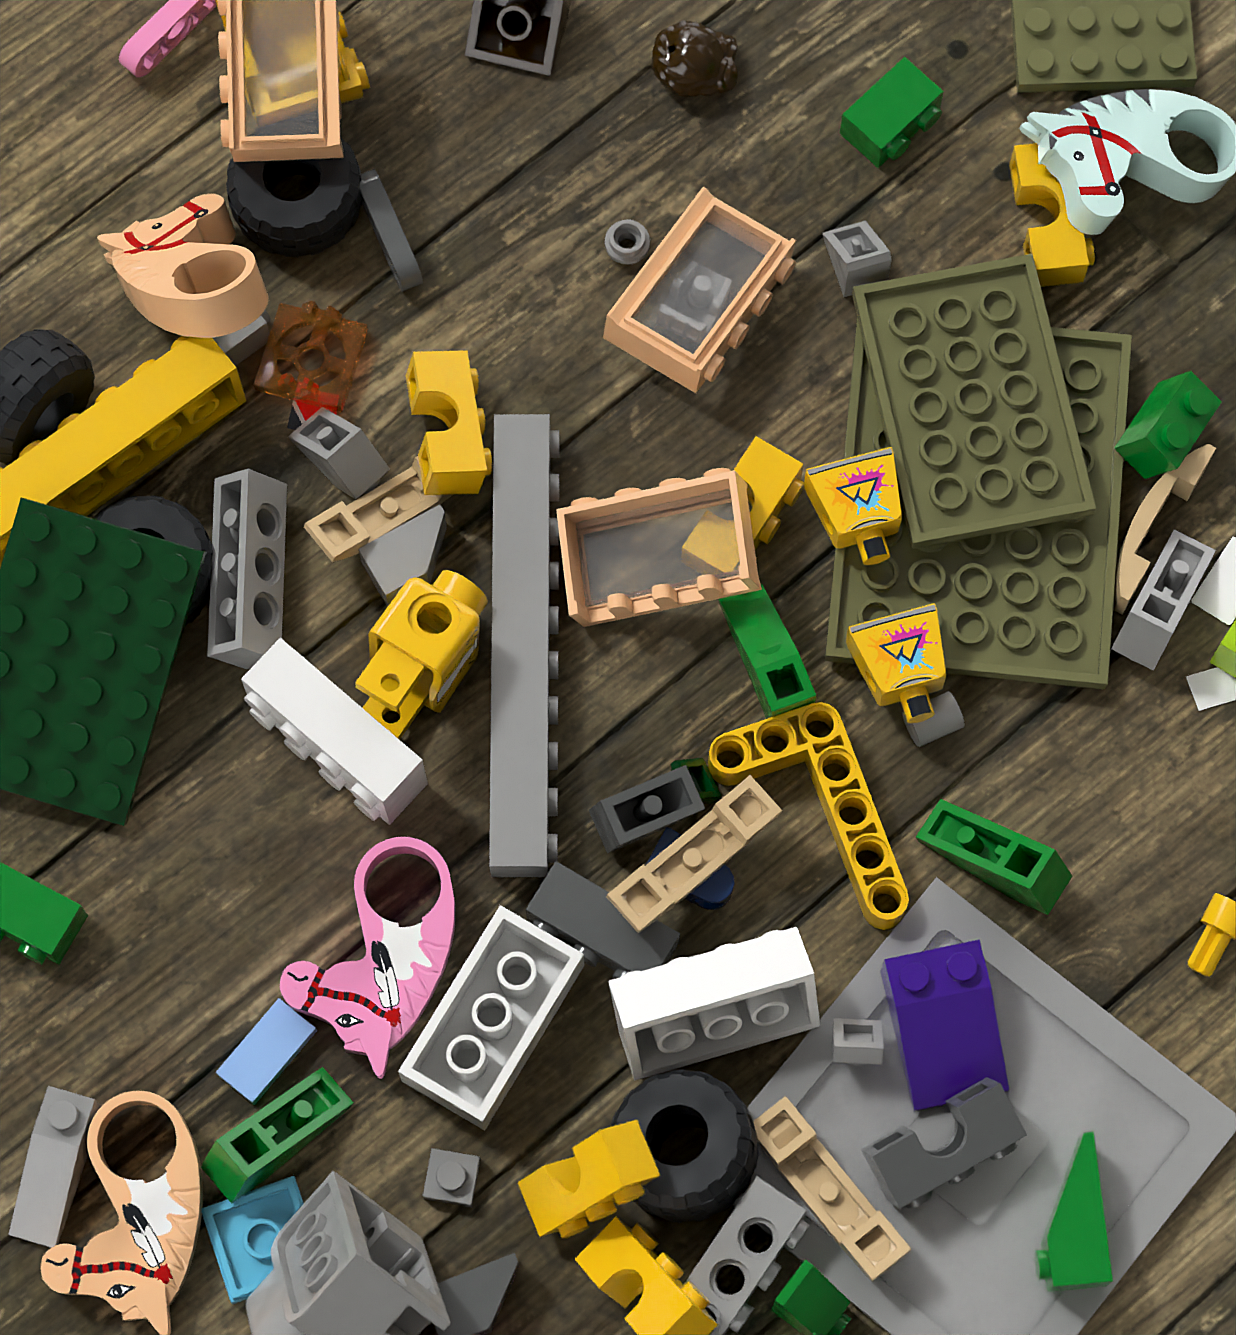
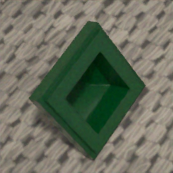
(701, 777)

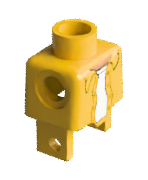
(421, 648)

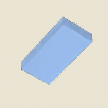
(266, 1051)

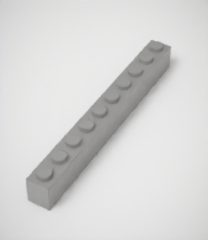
(521, 647)

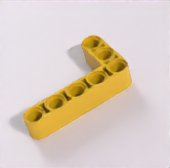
(832, 794)

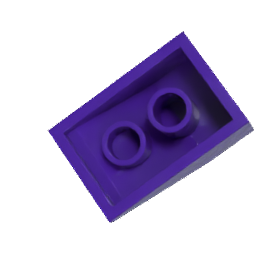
(944, 1021)

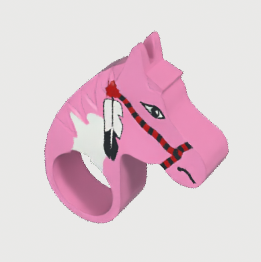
(386, 992)

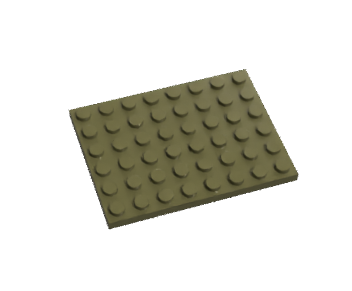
(1016, 599)

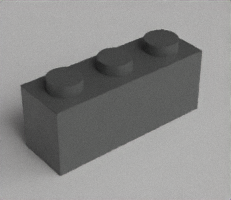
(586, 920)

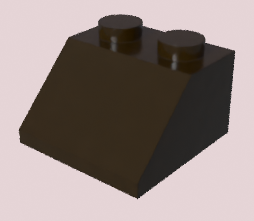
(518, 32)

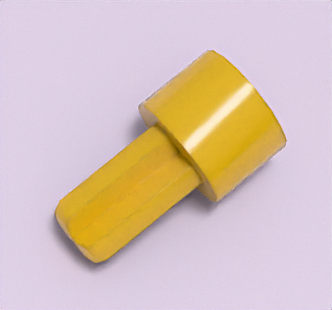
(1219, 930)

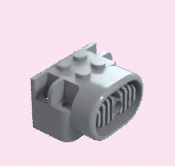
(346, 1272)

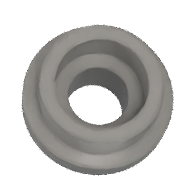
(627, 230)

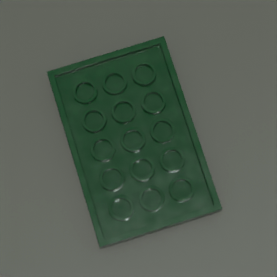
(86, 655)

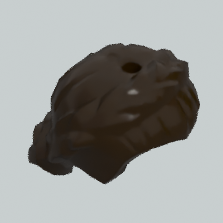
(695, 60)

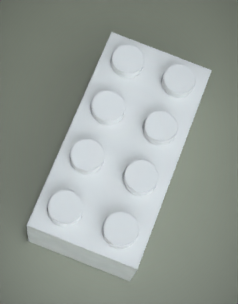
(334, 732)
(715, 1002)
(492, 1017)

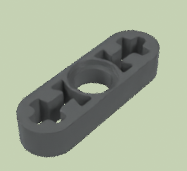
(389, 232)

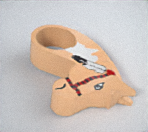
(152, 1247)

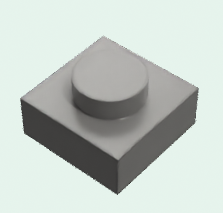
(857, 1041)
(451, 1177)

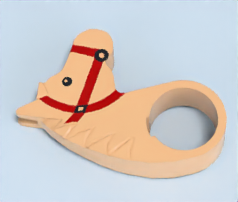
(186, 272)

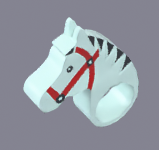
(1122, 135)

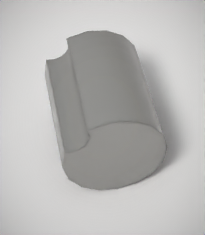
(945, 721)

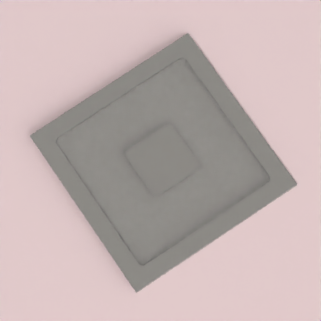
(1066, 1076)

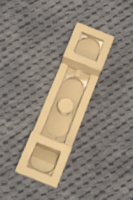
(1181, 482)
(347, 528)
(694, 855)
(828, 1190)

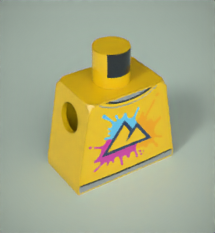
(858, 502)
(901, 659)

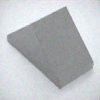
(857, 256)

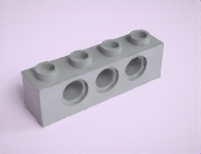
(246, 567)
(758, 1206)

